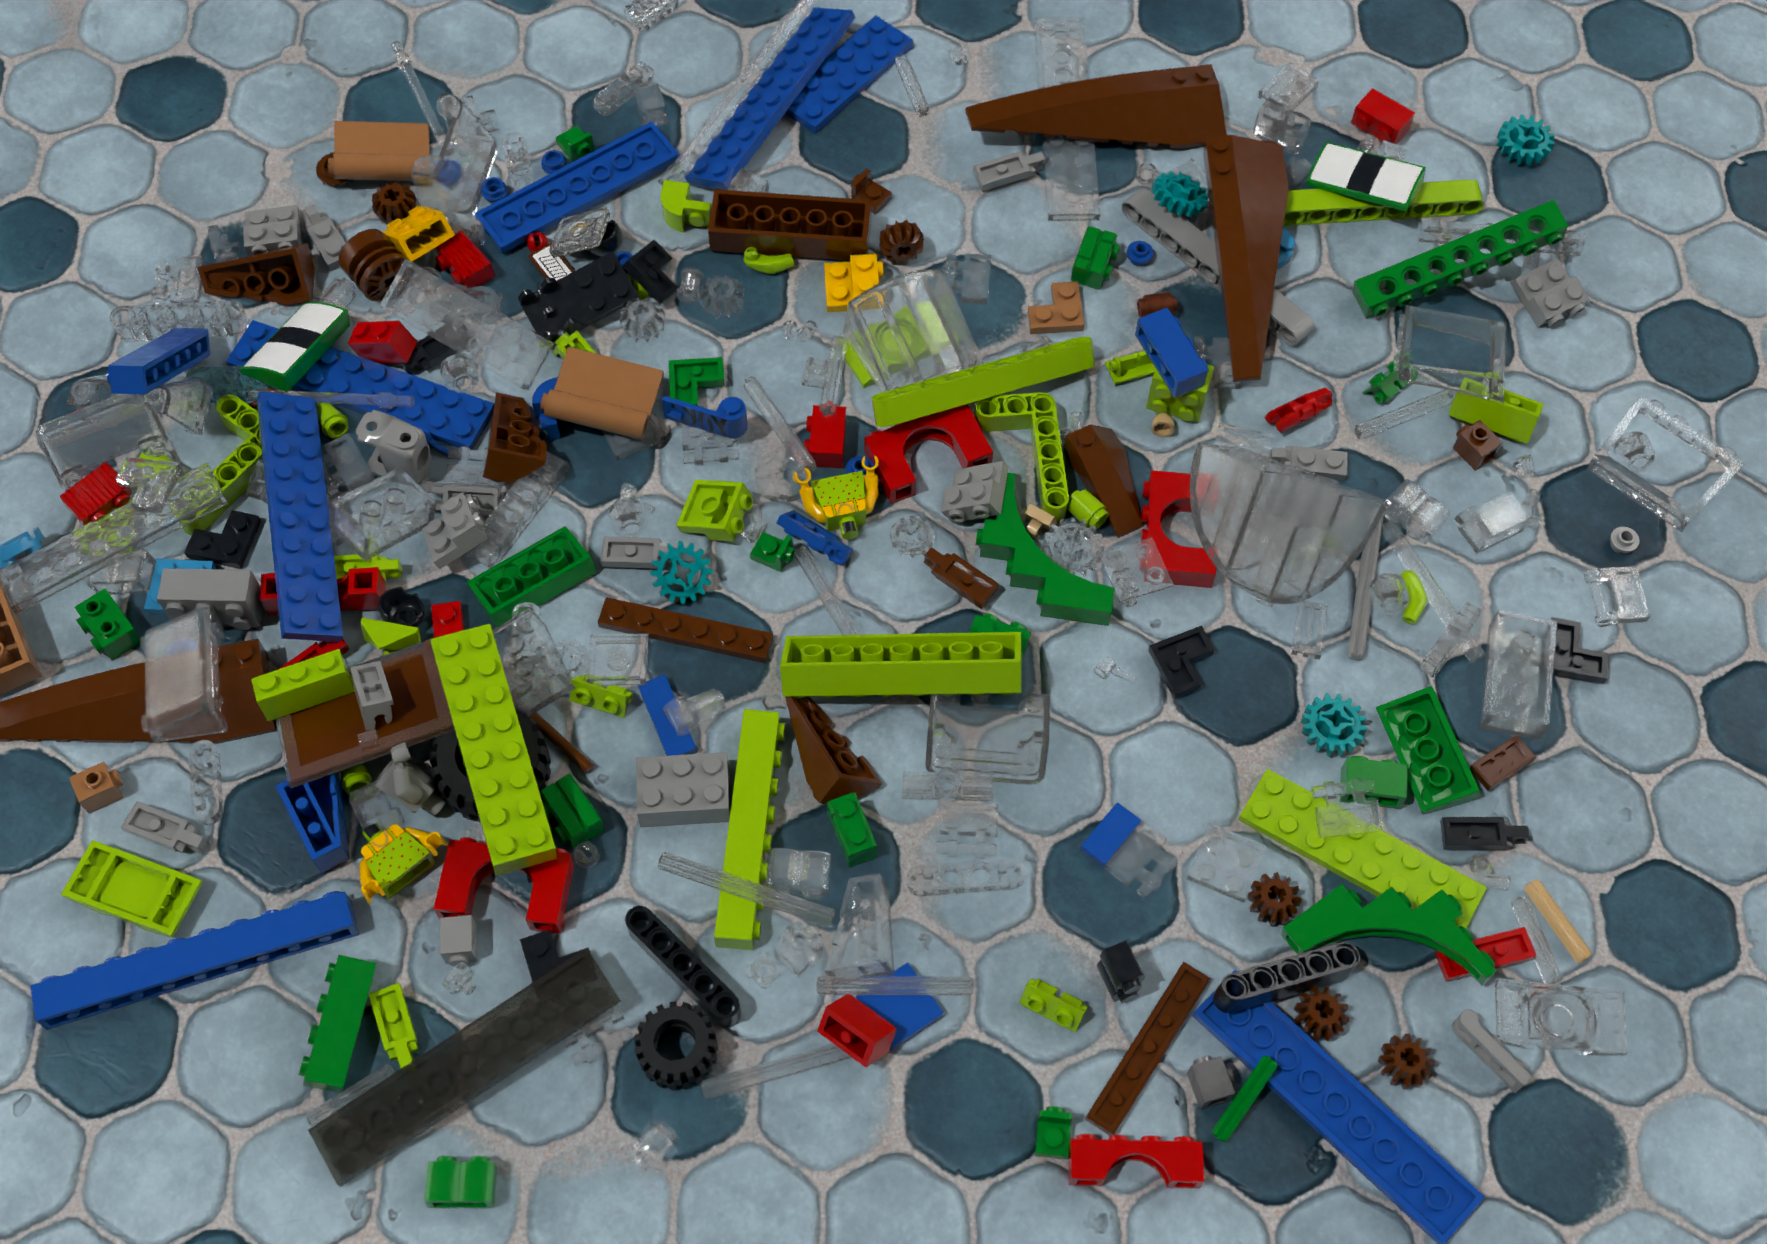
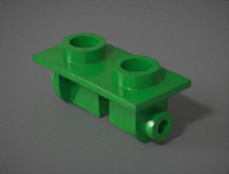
(1383, 384)

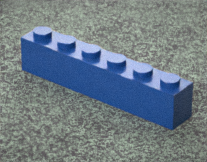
(158, 361)

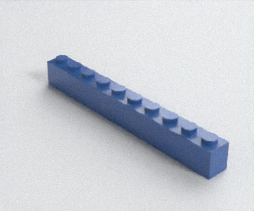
(193, 960)

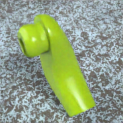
(765, 263)
(1417, 597)

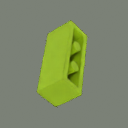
(1512, 419)
(303, 685)

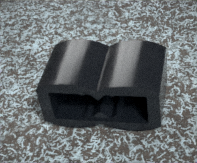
(1120, 972)

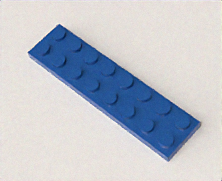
(577, 186)

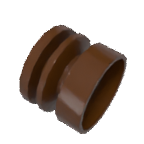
(371, 262)

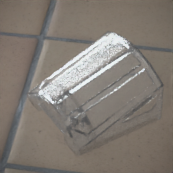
(910, 330)

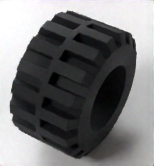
(668, 1021)

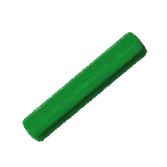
(1244, 1098)

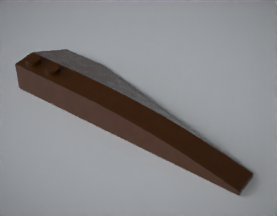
(1145, 106)
(1247, 215)
(112, 702)

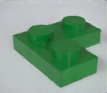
(689, 374)

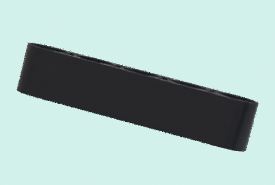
(676, 953)
(1276, 986)

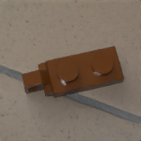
(961, 577)

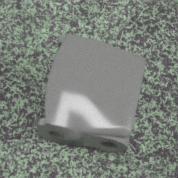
(396, 444)

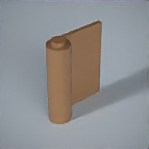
(377, 150)
(603, 393)

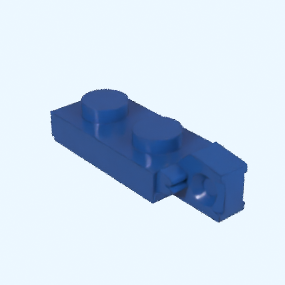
(815, 536)

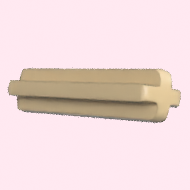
(1558, 921)

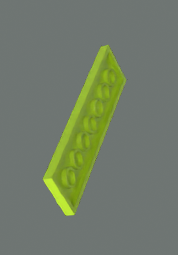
(1365, 859)

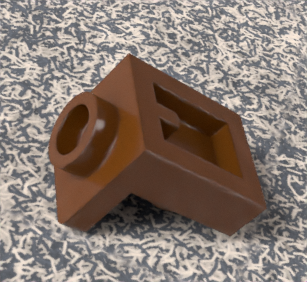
(864, 188)

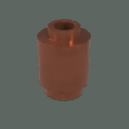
(1154, 302)

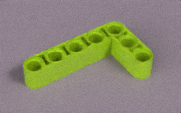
(1030, 417)
(239, 419)

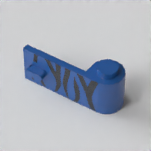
(727, 420)

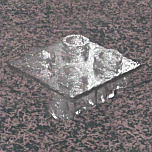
(1135, 570)

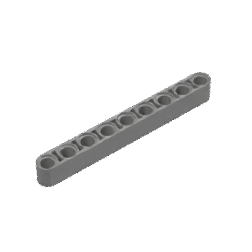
(1199, 254)

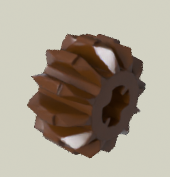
(393, 202)
(901, 241)
(1277, 890)
(1331, 1009)
(1414, 1055)

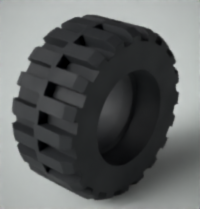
(449, 766)

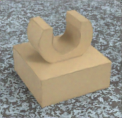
(1038, 520)

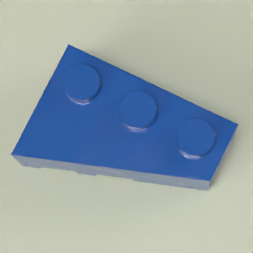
(319, 818)

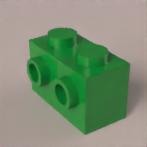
(108, 625)

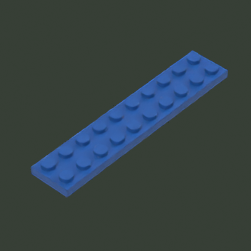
(770, 98)
(445, 414)
(299, 518)
(1347, 1116)

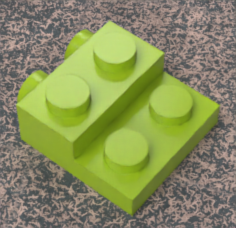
(715, 509)

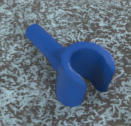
(433, 444)

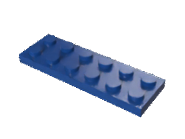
(848, 72)

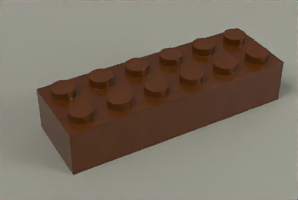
(789, 224)

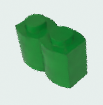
(461, 1183)

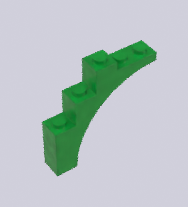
(1059, 591)
(1389, 915)

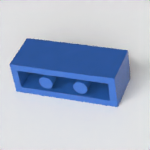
(1171, 352)

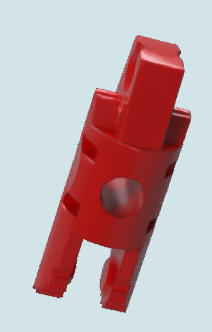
(1300, 409)

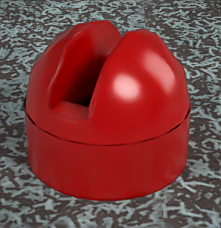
(536, 237)

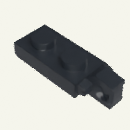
(427, 354)
(1481, 833)

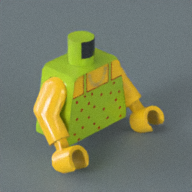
(841, 499)
(395, 858)

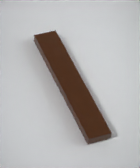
(1147, 1049)

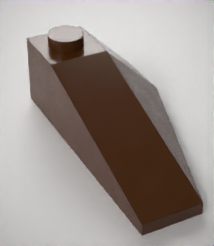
(513, 441)
(1106, 474)
(825, 755)

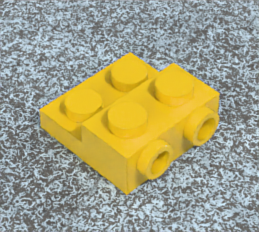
(850, 279)

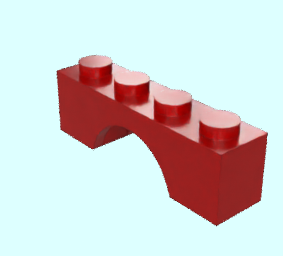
(356, 590)
(1176, 1161)

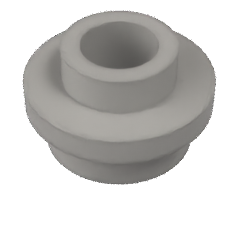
(1619, 544)

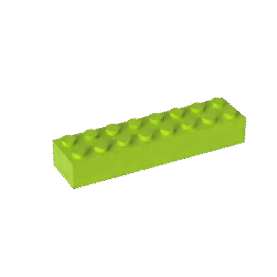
(902, 664)
(493, 750)

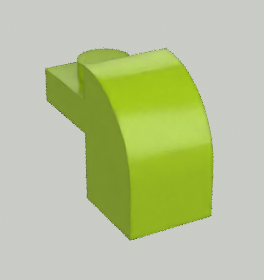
(680, 208)

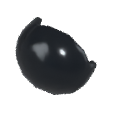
(610, 241)
(400, 607)

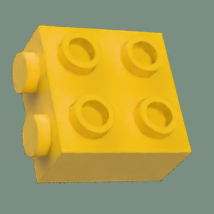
(419, 232)

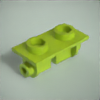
(1129, 367)
(609, 699)
(1041, 999)

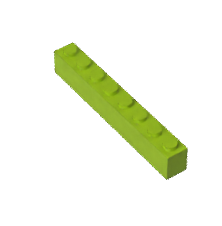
(748, 825)

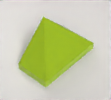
(389, 635)

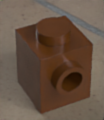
(1477, 444)

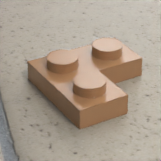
(1063, 315)

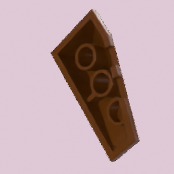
(270, 276)

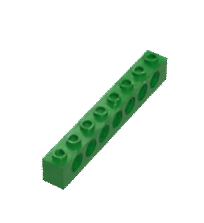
(1545, 218)

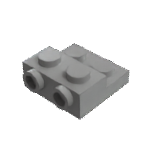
(272, 229)
(1550, 293)
(975, 492)
(456, 531)

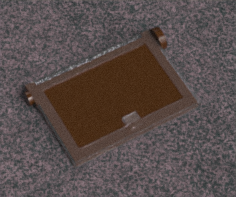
(334, 734)

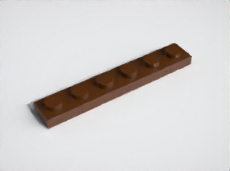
(686, 630)

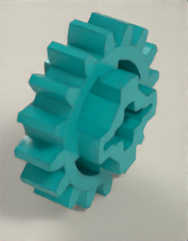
(1525, 140)
(1180, 194)
(693, 565)
(1321, 726)

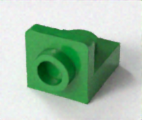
(575, 143)
(773, 551)
(1053, 1133)

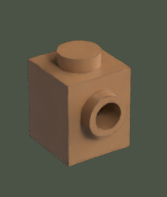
(97, 787)

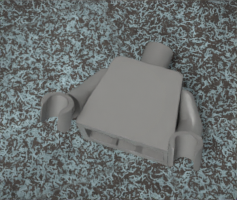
(408, 783)

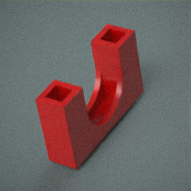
(952, 427)
(1167, 495)
(470, 862)

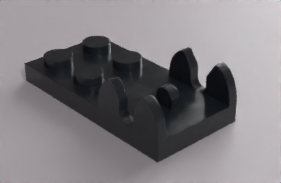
(578, 298)

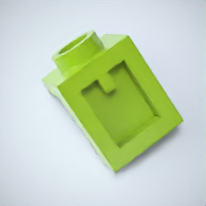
(574, 340)

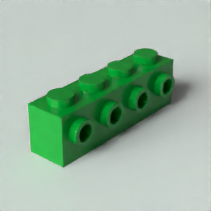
(339, 1024)

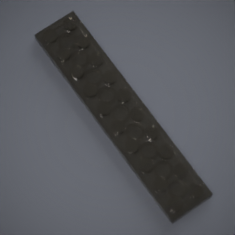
(462, 1067)

